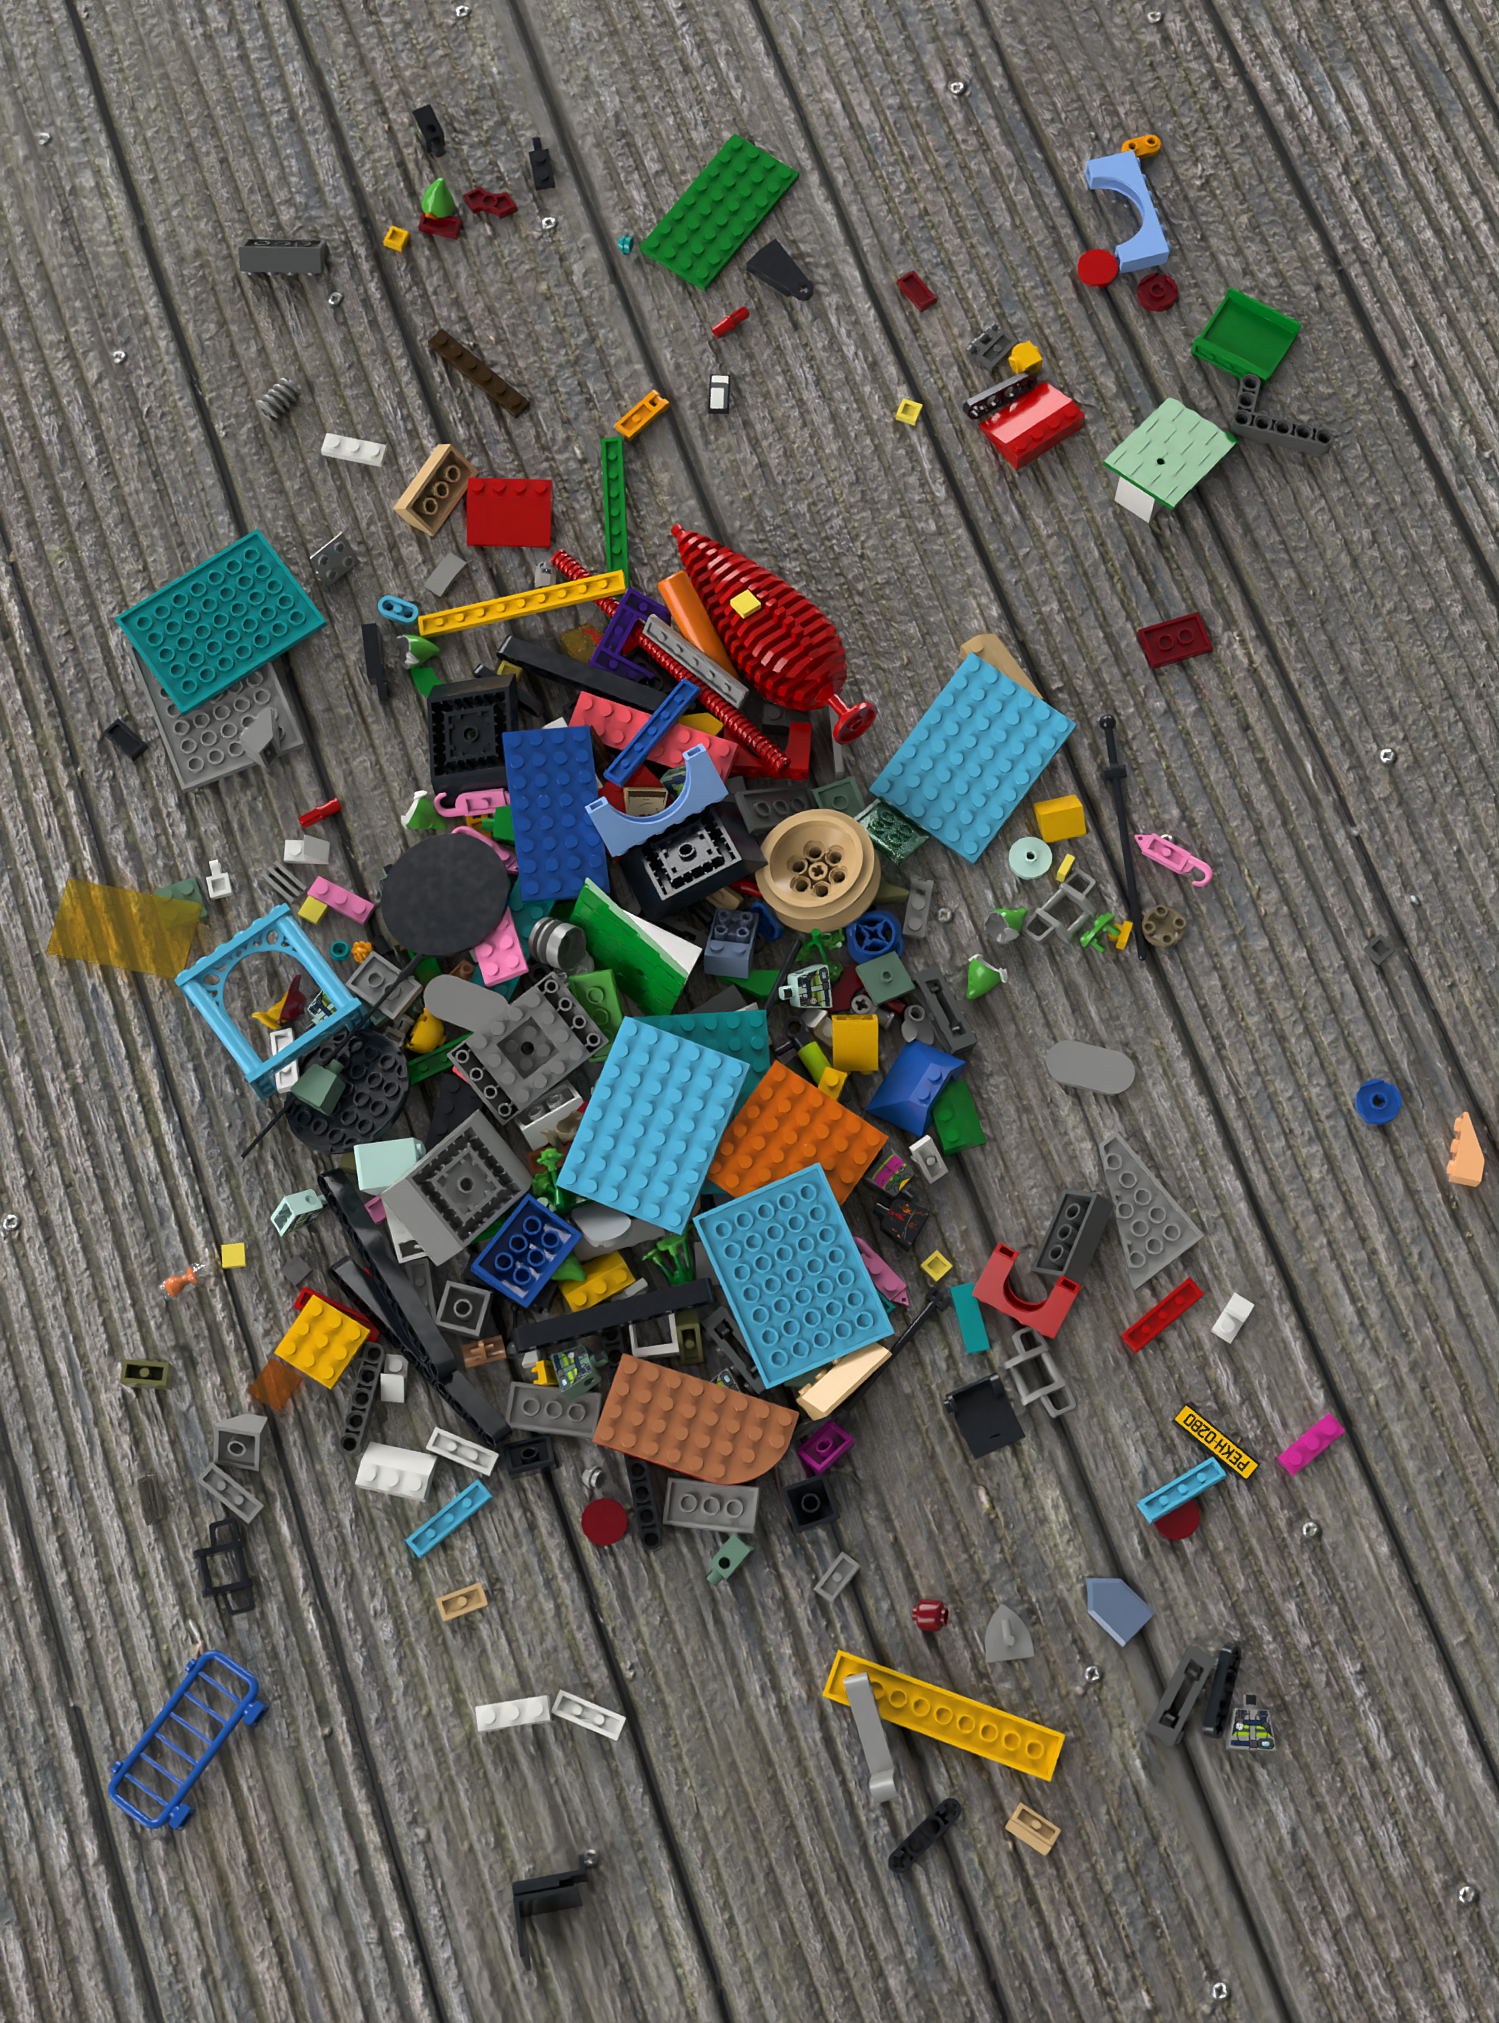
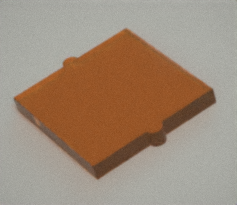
(275, 1384)

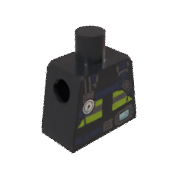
(429, 130)

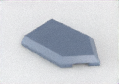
(1116, 1608)

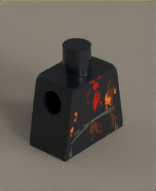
(902, 1221)

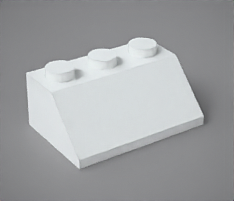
(546, 1113)
(396, 1471)

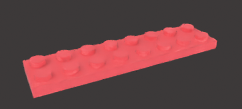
(619, 725)

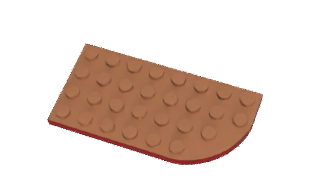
(692, 1424)

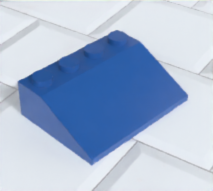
(526, 1251)

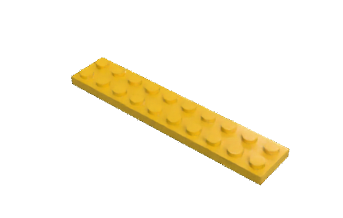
(951, 1717)

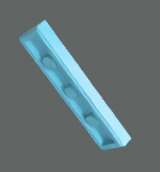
(1181, 1490)
(449, 1519)

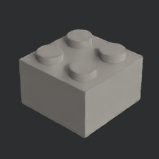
(464, 1310)

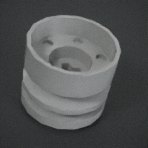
(557, 943)

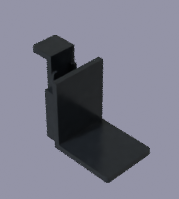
(545, 1896)

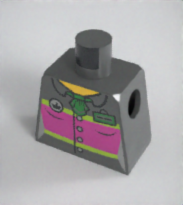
(891, 1177)

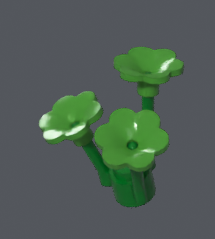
(682, 1274)

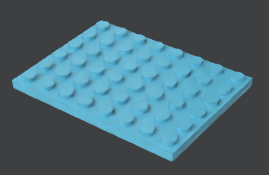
(973, 757)
(653, 1125)
(793, 1275)

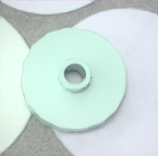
(1025, 867)

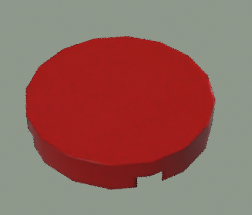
(1097, 268)

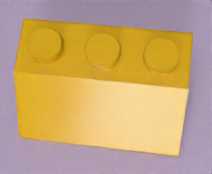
(605, 1279)

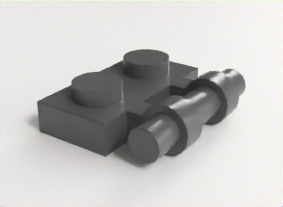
(996, 350)

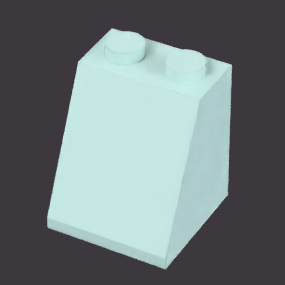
(385, 1162)

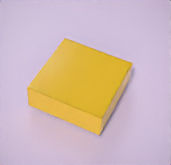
(396, 238)

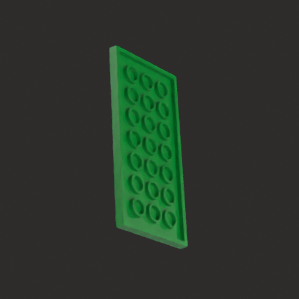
(719, 212)

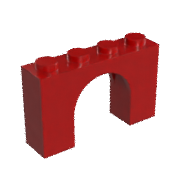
(797, 750)
(995, 1290)

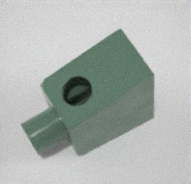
(320, 1087)

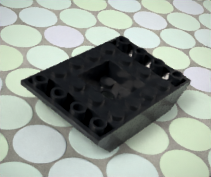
(453, 710)
(672, 881)

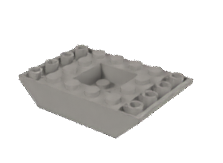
(561, 1041)
(431, 1197)

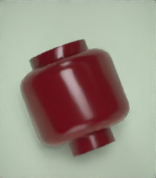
(930, 1615)

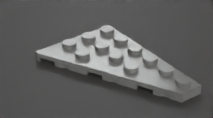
(1147, 1217)

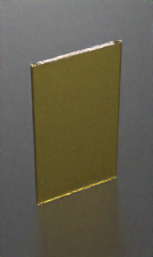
(124, 929)

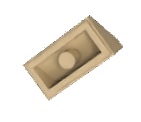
(1033, 1829)

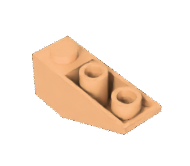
(1467, 1158)

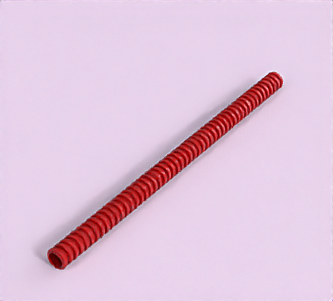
(708, 696)

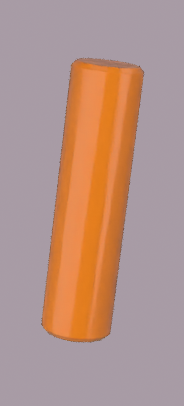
(693, 619)

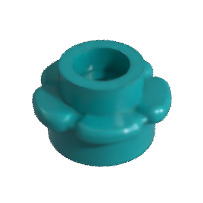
(626, 244)
(340, 945)

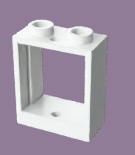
(656, 1351)

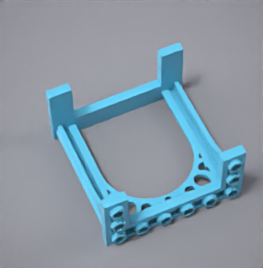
(193, 986)

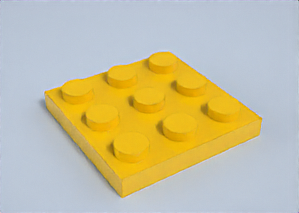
(322, 1342)

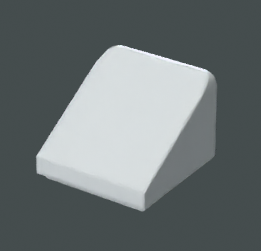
(531, 1358)

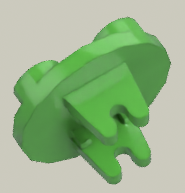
(1102, 924)

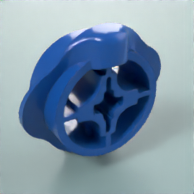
(883, 921)

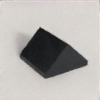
(530, 1457)

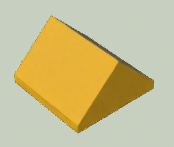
(1060, 818)

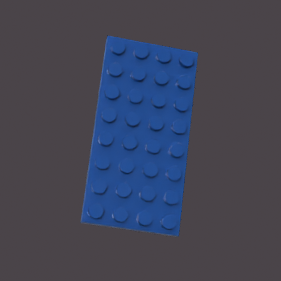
(548, 790)

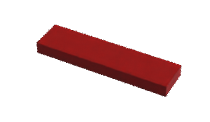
(307, 1293)
(1162, 1315)

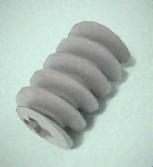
(277, 398)

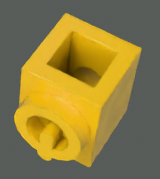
(1025, 358)

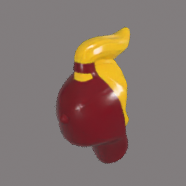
(287, 1009)

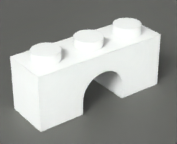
(513, 1713)

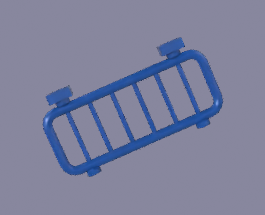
(182, 1814)

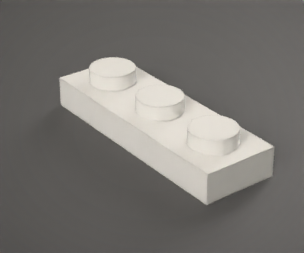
(354, 450)
(290, 1074)
(462, 1451)
(588, 1715)

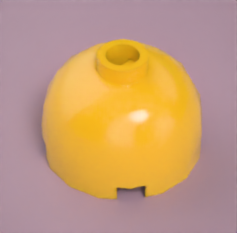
(426, 1034)

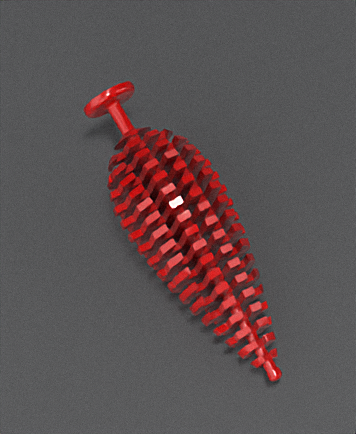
(782, 648)

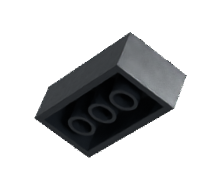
(454, 1106)

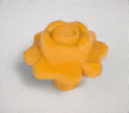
(361, 951)

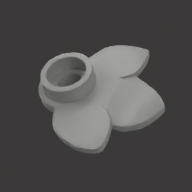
(917, 1028)

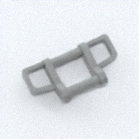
(1054, 925)
(1059, 1382)

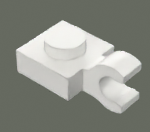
(219, 883)
(638, 1288)

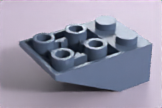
(731, 943)

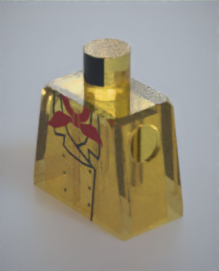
(582, 641)

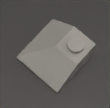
(240, 1441)

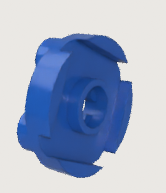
(1371, 1113)

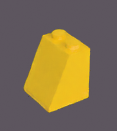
(855, 1043)

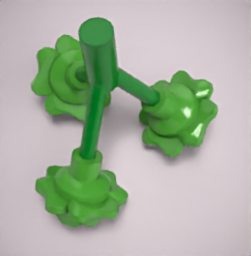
(830, 939)
(545, 1182)

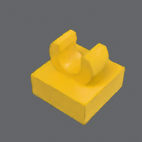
(1123, 936)
(546, 1373)

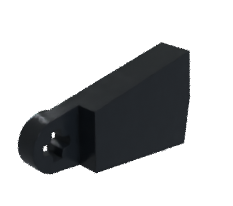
(779, 271)
(374, 659)

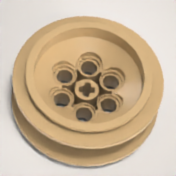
(794, 845)

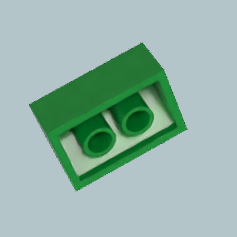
(956, 1120)

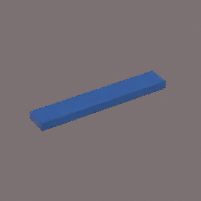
(652, 733)

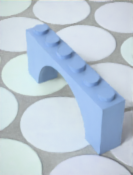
(1123, 174)
(700, 789)

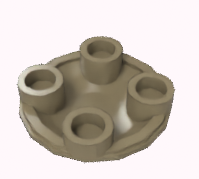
(1163, 926)

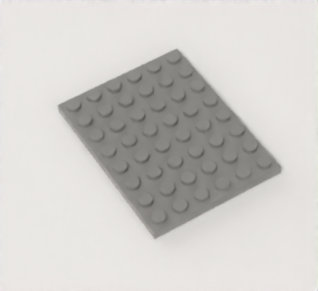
(207, 741)

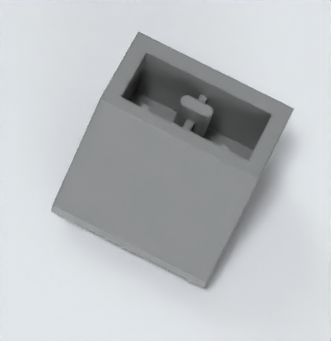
(262, 739)

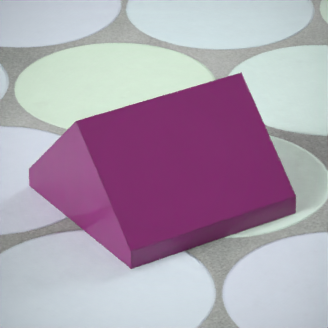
(826, 1447)

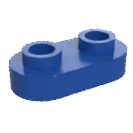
(767, 921)

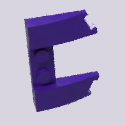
(632, 606)

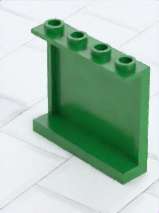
(1246, 337)

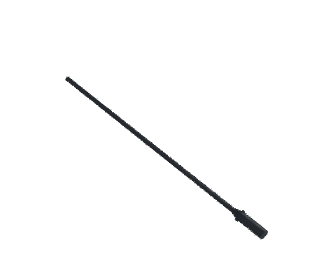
(404, 974)

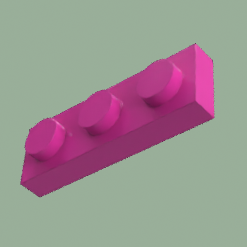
(1311, 1444)

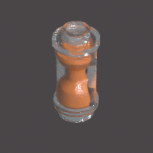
(175, 1286)

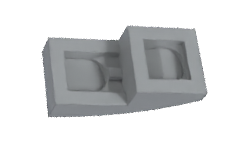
(445, 574)

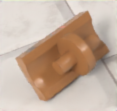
(484, 1352)

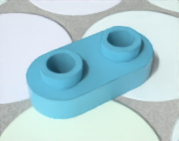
(400, 610)

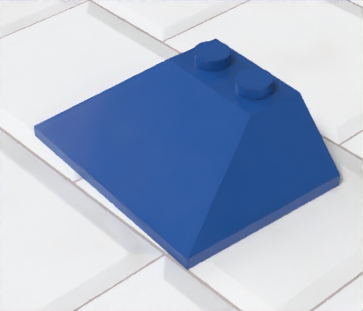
(914, 1087)

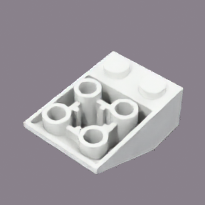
(404, 1243)

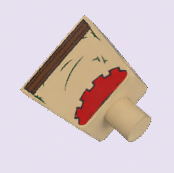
(644, 800)

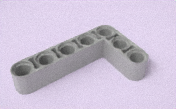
(884, 1775)

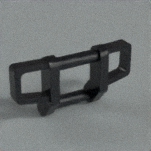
(236, 1546)

